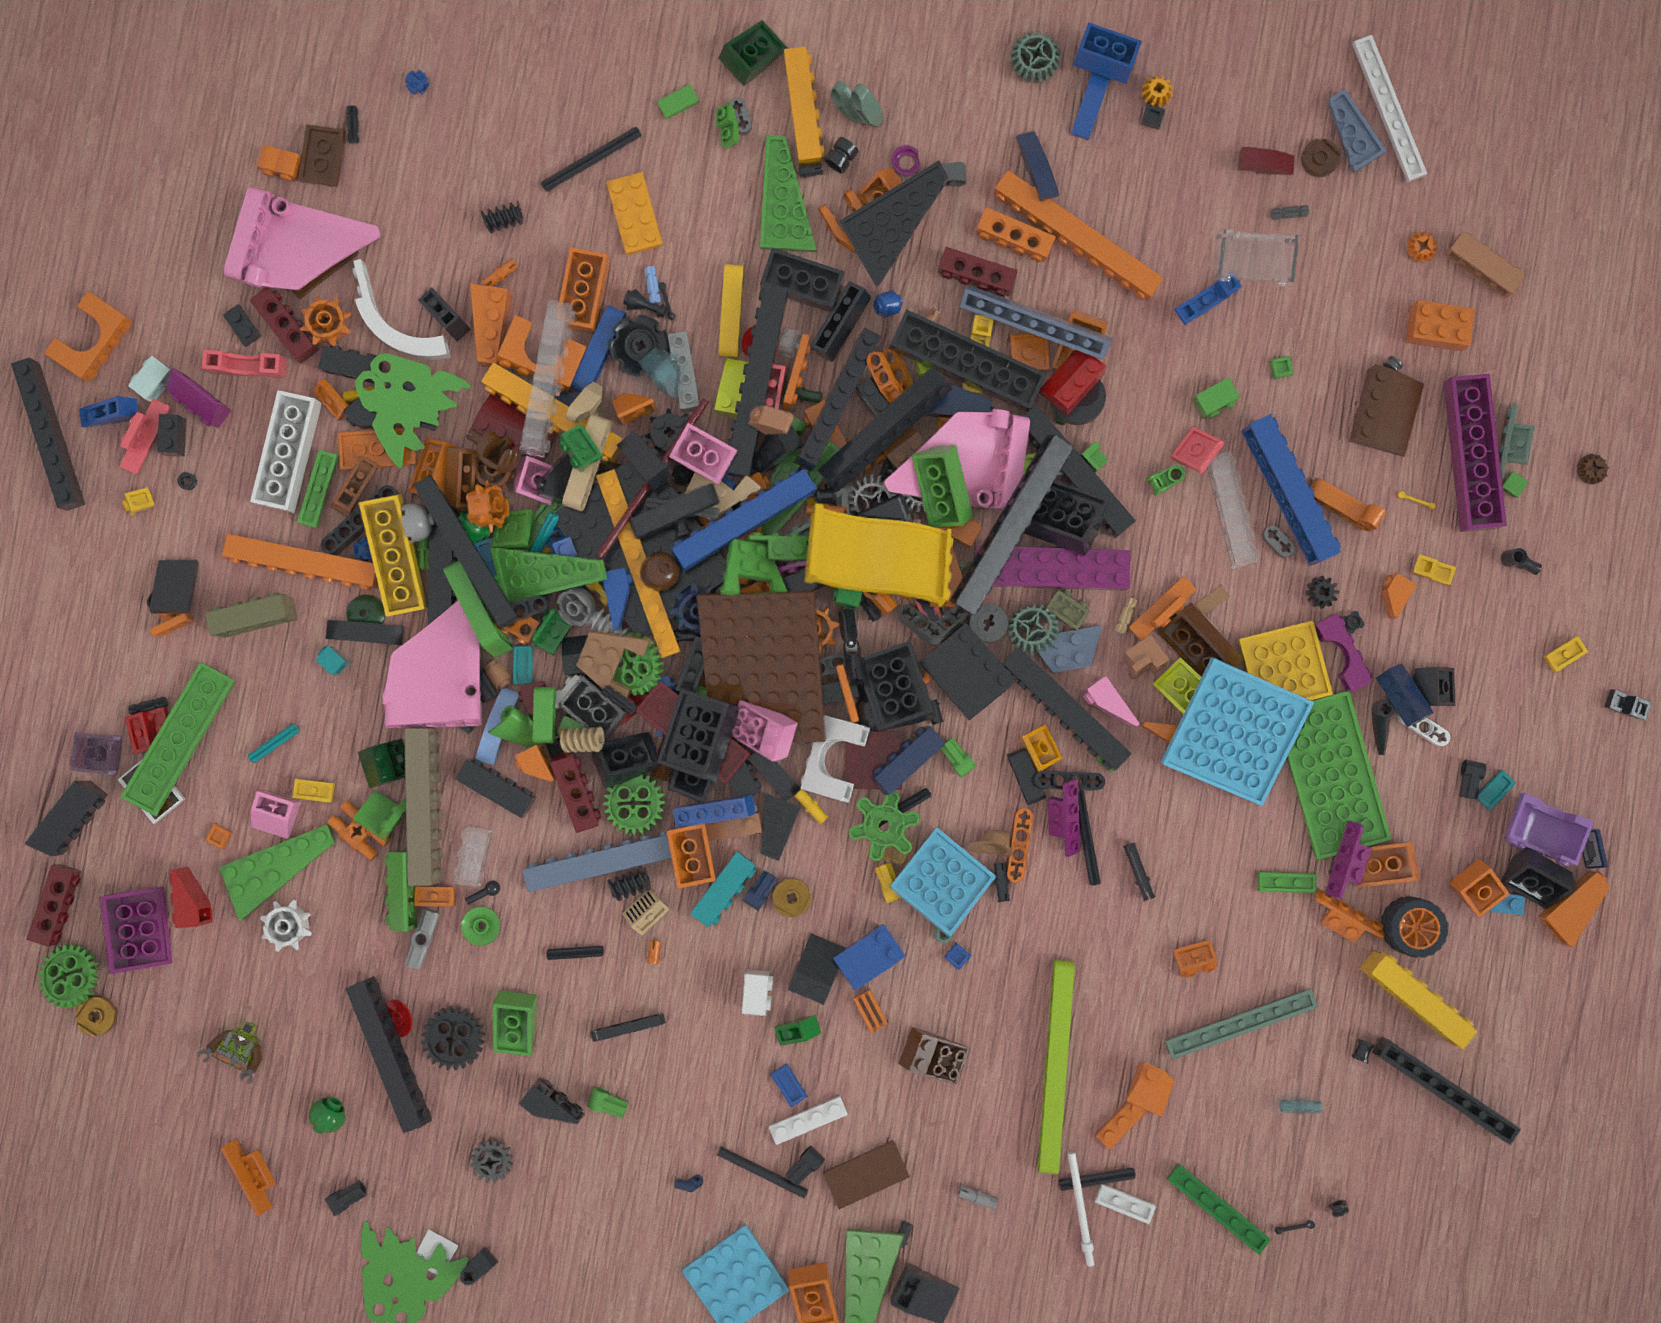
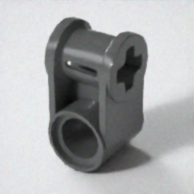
(956, 173)

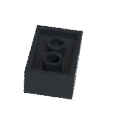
(625, 759)
(816, 969)

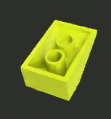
(729, 387)
(1178, 684)

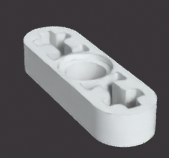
(1431, 725)

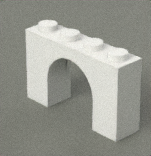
(816, 776)

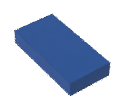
(789, 1085)

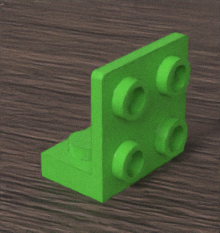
(380, 814)

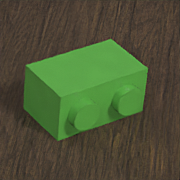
(1215, 398)

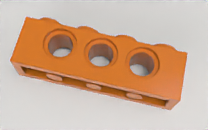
(1025, 232)

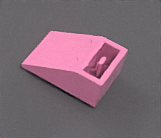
(764, 731)

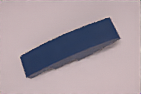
(1037, 165)

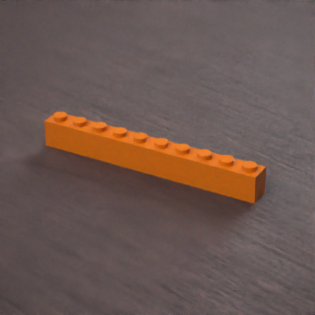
(1078, 236)

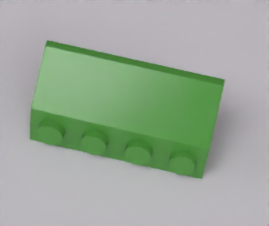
(942, 486)
(400, 896)

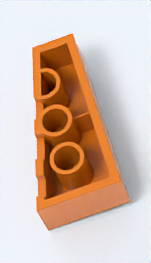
(490, 320)

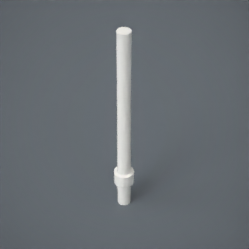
(1086, 1244)

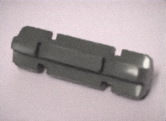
(1289, 212)

